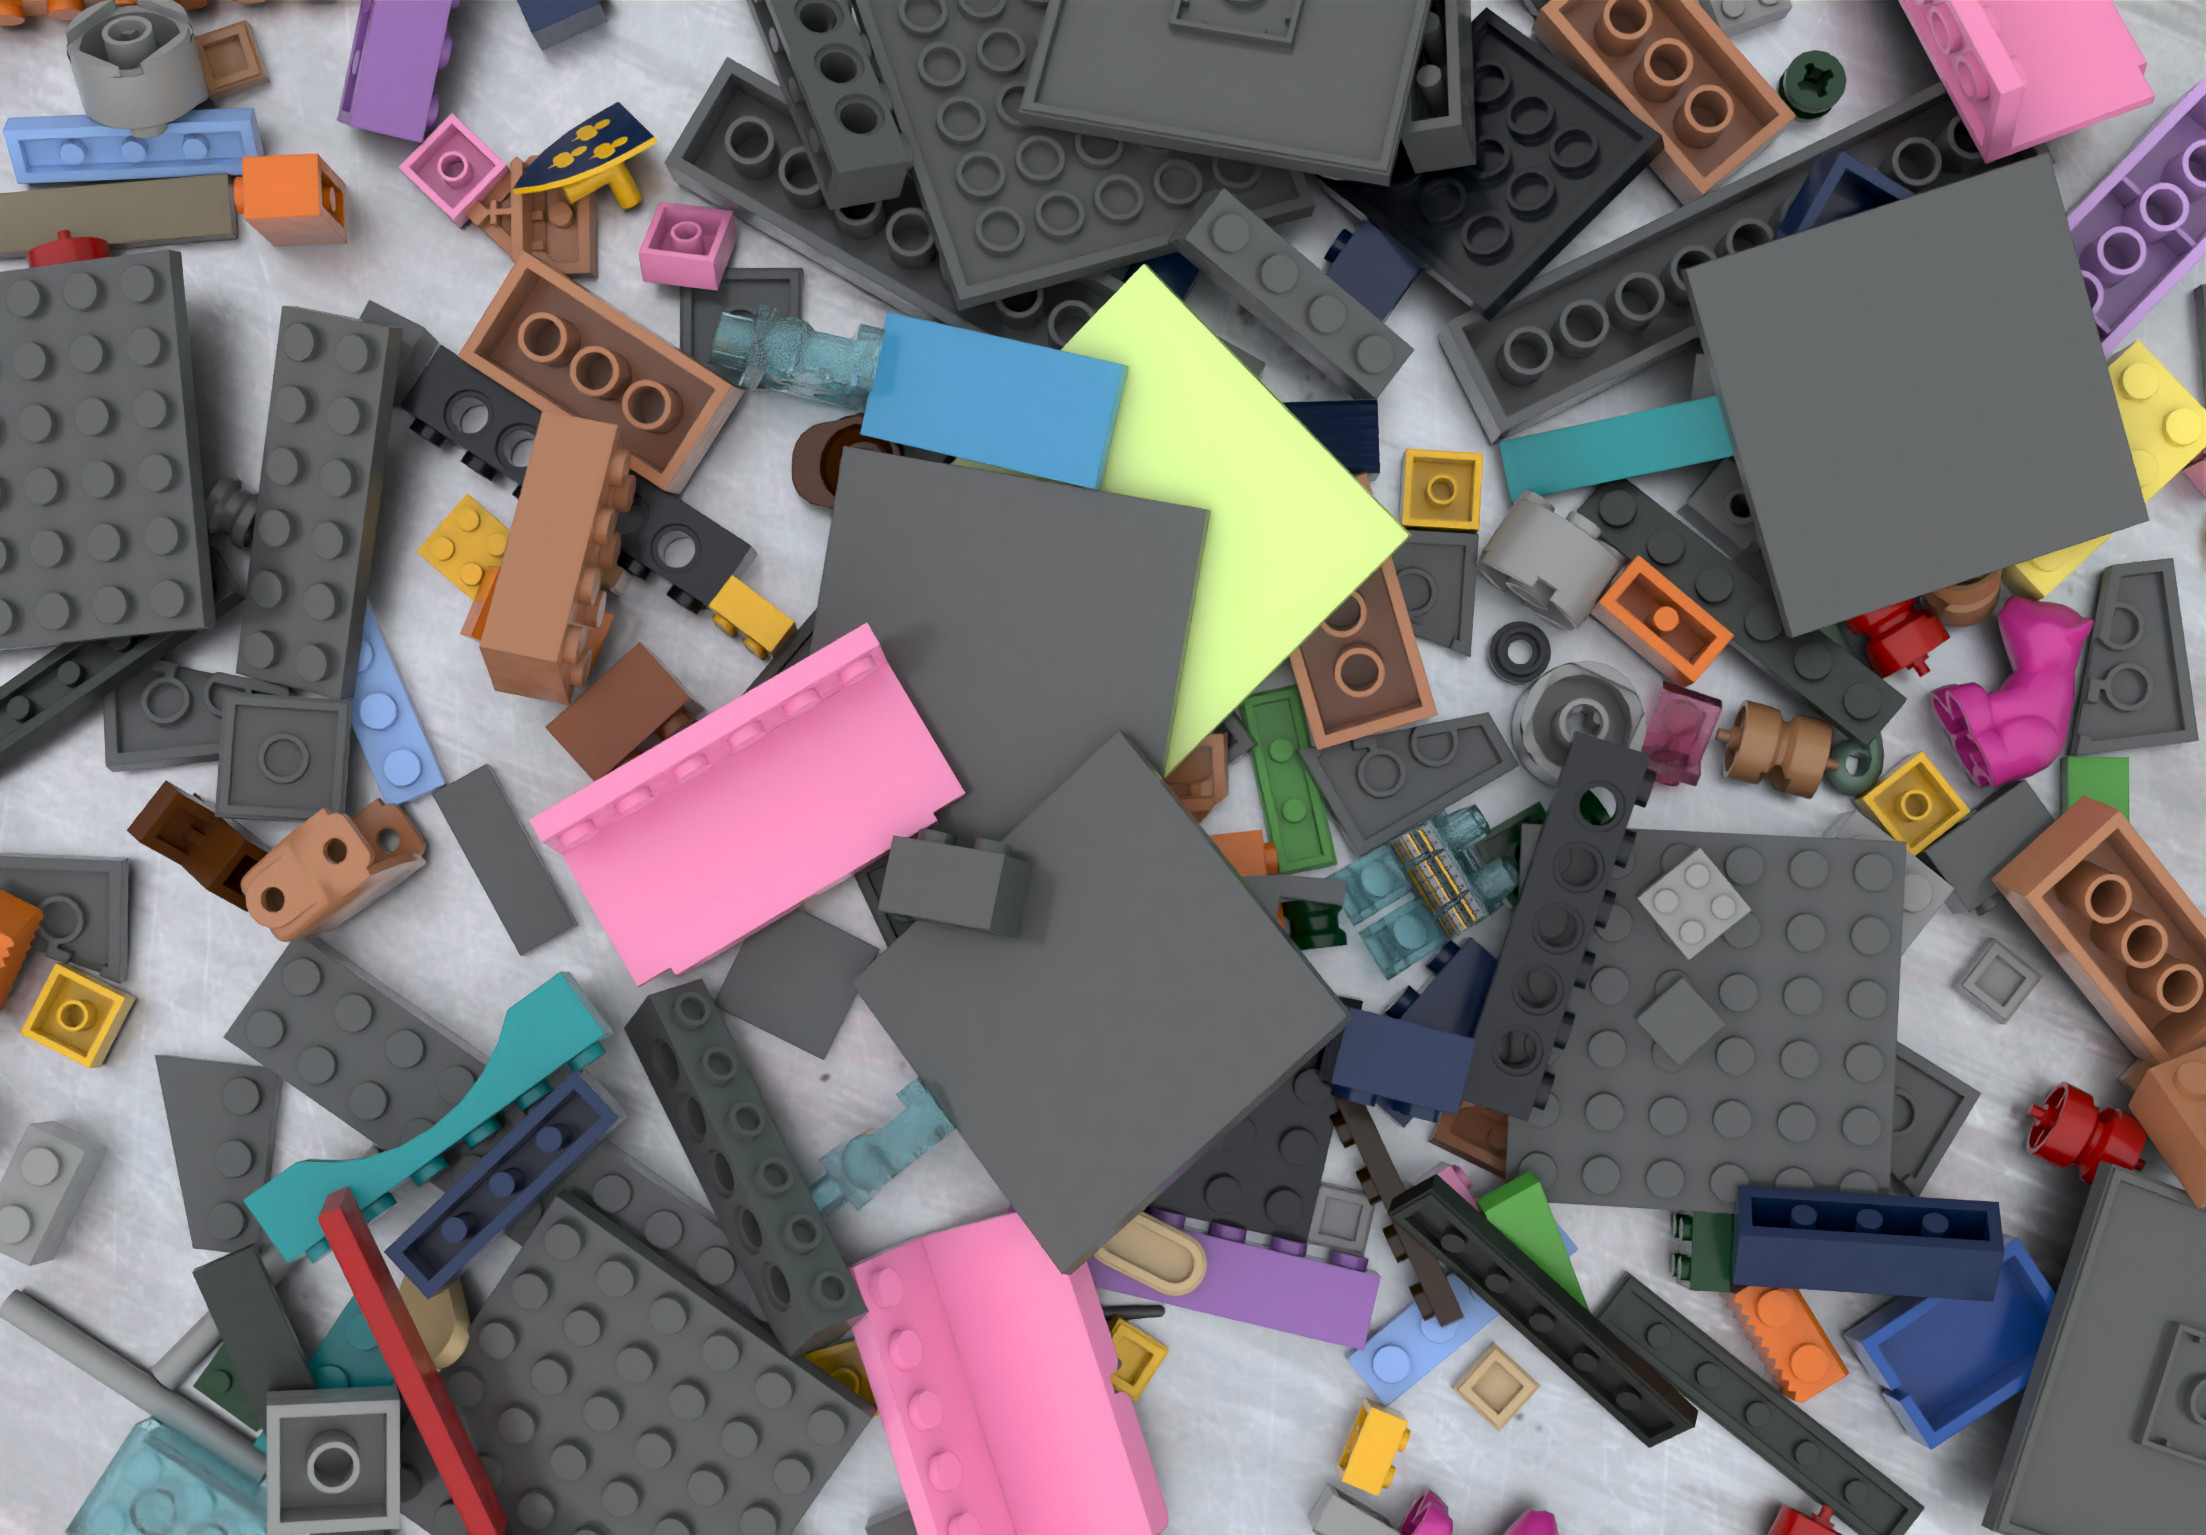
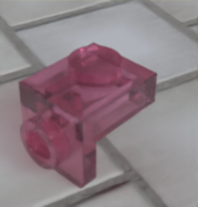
(1679, 733)

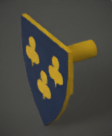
(591, 158)

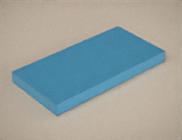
(994, 400)

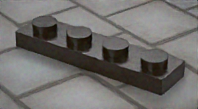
(1383, 1183)

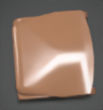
(331, 870)

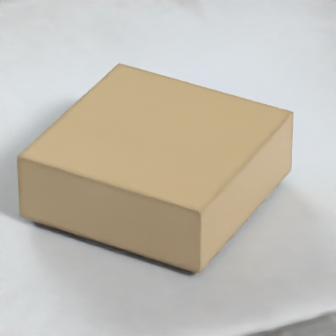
(1495, 1386)

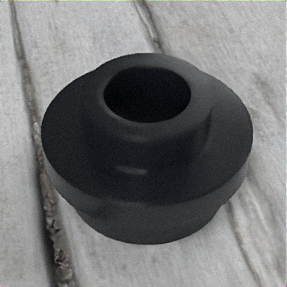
(1535, 641)

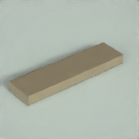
(121, 213)

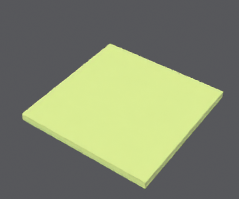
(1286, 516)

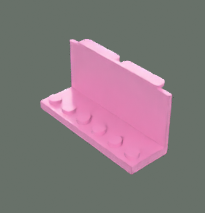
(2030, 66)
(752, 809)
(1001, 1389)

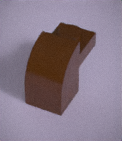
(206, 846)

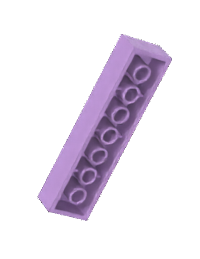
(2144, 219)

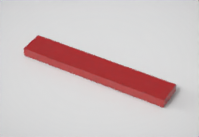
(411, 1364)

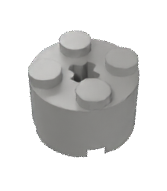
(136, 65)
(1550, 561)
(1575, 687)

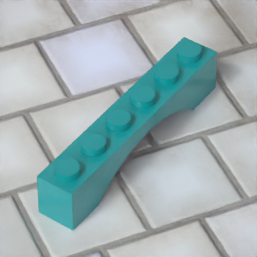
(538, 1040)

